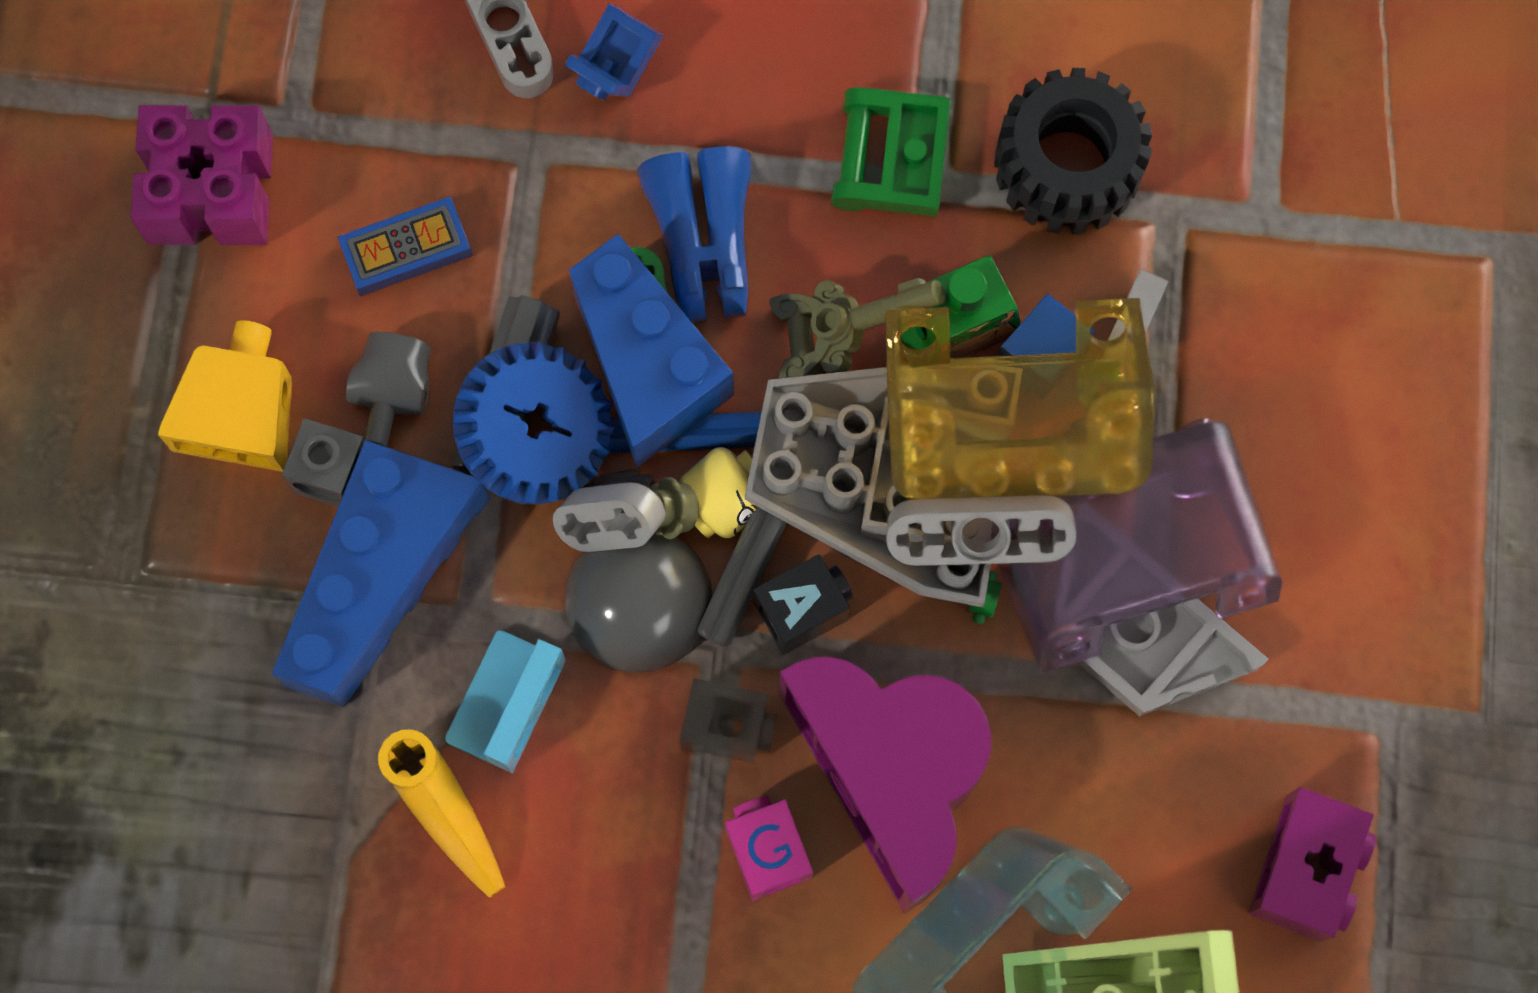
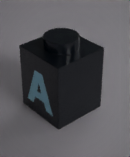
(803, 603)

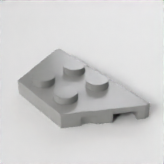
(1170, 656)

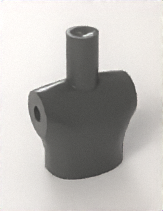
(390, 381)

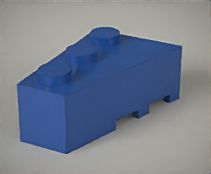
(649, 351)

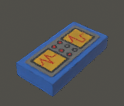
(405, 246)

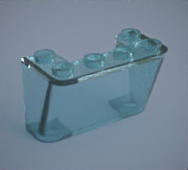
(1052, 880)

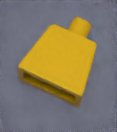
(233, 403)

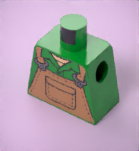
(979, 310)

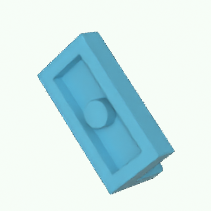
(505, 699)

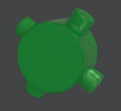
(991, 599)

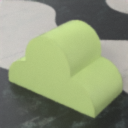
(1147, 965)

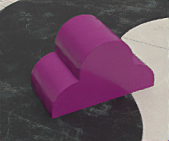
(894, 761)

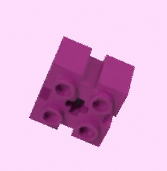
(227, 154)

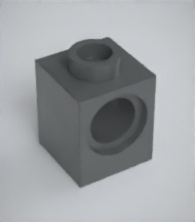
(322, 462)

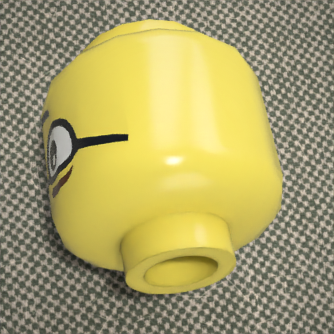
(720, 489)

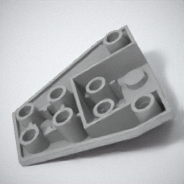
(829, 473)

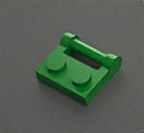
(911, 156)

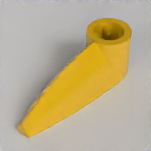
(441, 807)

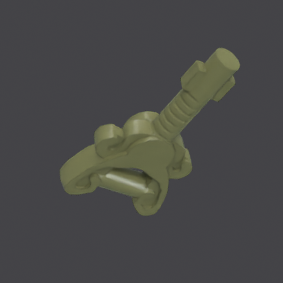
(840, 323)

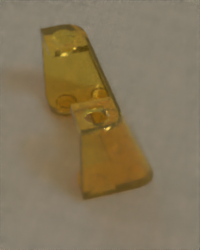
(1021, 419)

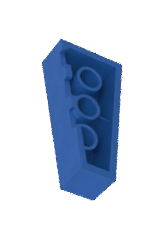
(377, 558)

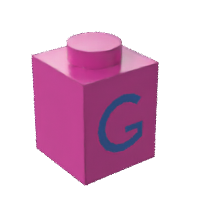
(767, 847)

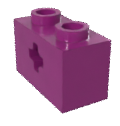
(1286, 888)

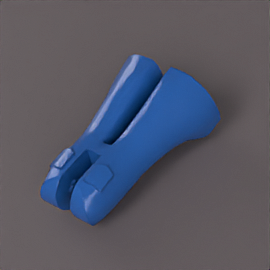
(725, 185)

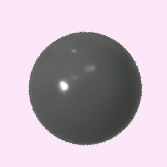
(638, 604)

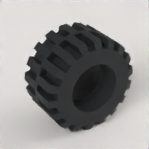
(1082, 108)

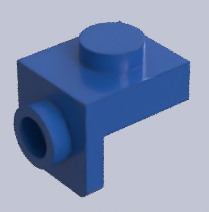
(615, 54)

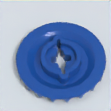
(496, 441)

